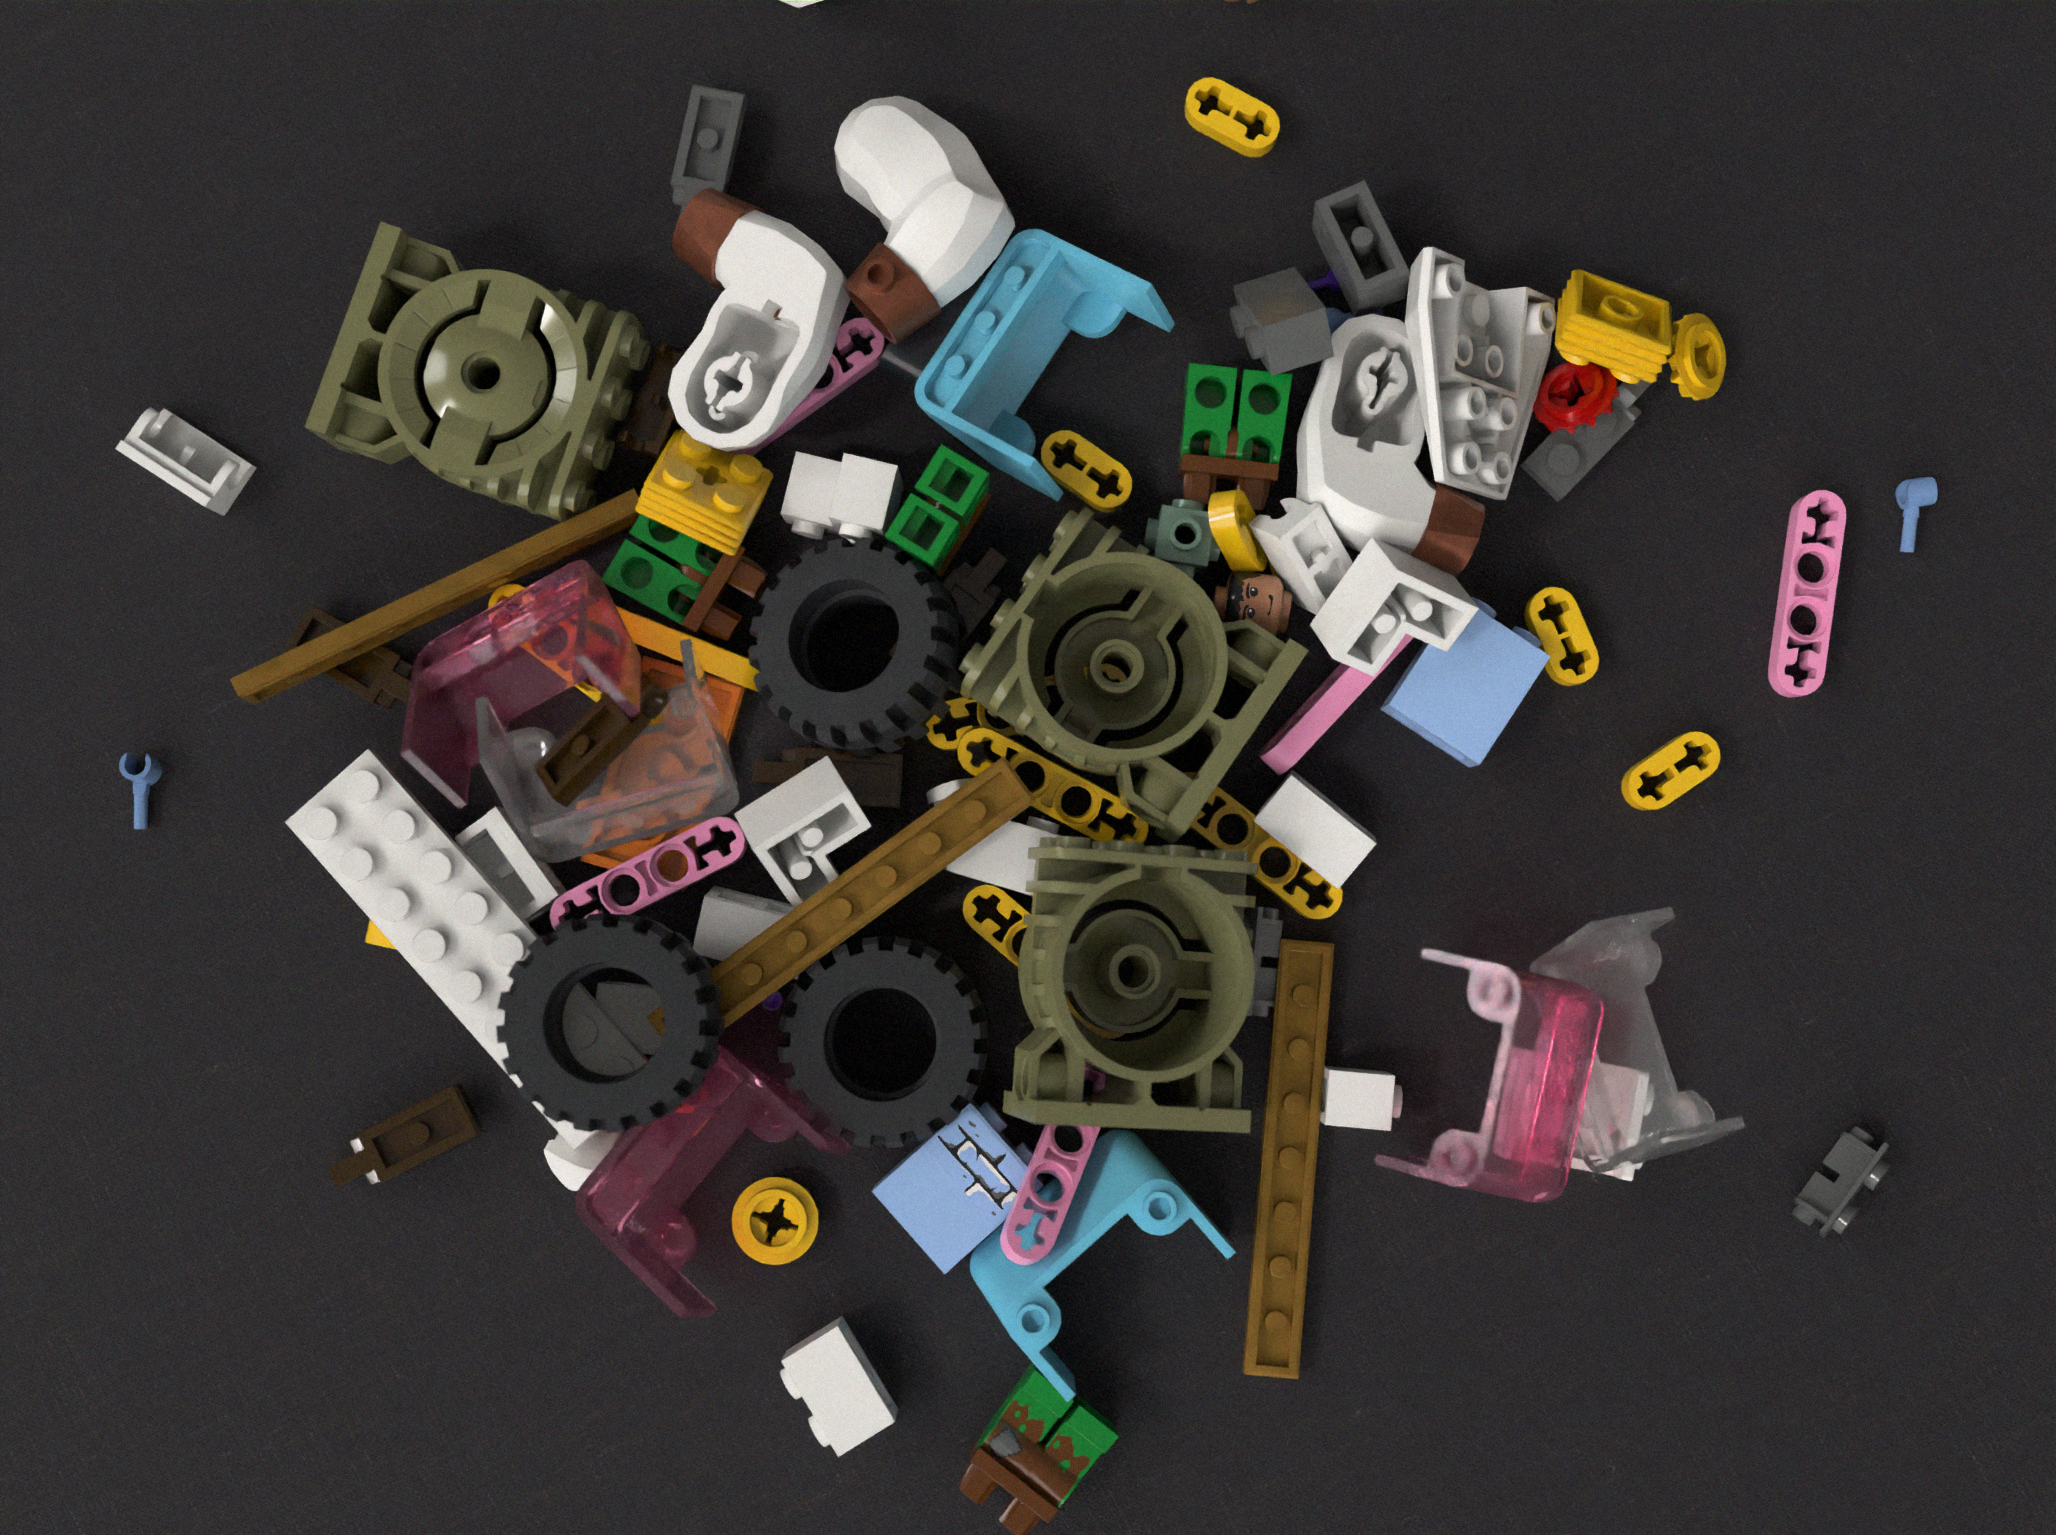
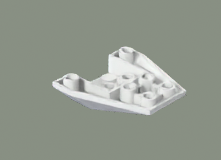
(1475, 370)

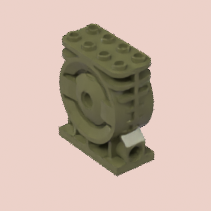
(426, 310)
(1097, 570)
(1203, 902)

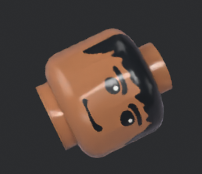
(1254, 598)

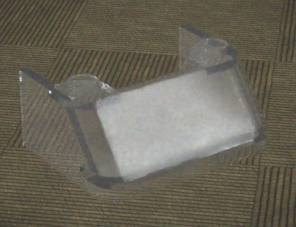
(660, 783)
(1631, 1095)

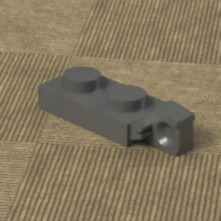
(707, 142)
(1567, 457)

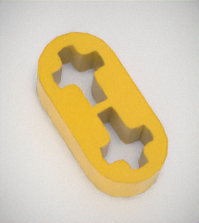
(1237, 106)
(1094, 461)
(1229, 519)
(1573, 632)
(1677, 781)

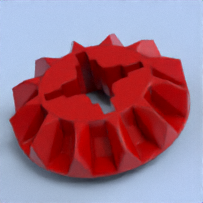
(1561, 387)

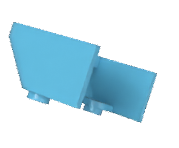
(1011, 334)
(1116, 1181)

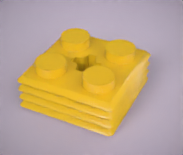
(1613, 327)
(704, 492)

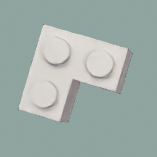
(842, 497)
(1383, 600)
(800, 825)

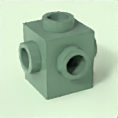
(1184, 516)

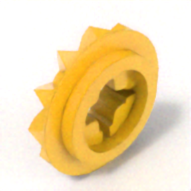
(1698, 369)
(752, 1231)

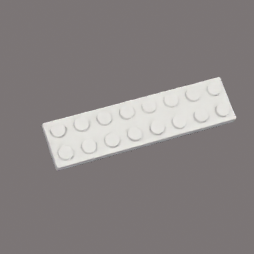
(443, 913)

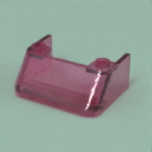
(518, 659)
(1533, 1089)
(655, 1168)

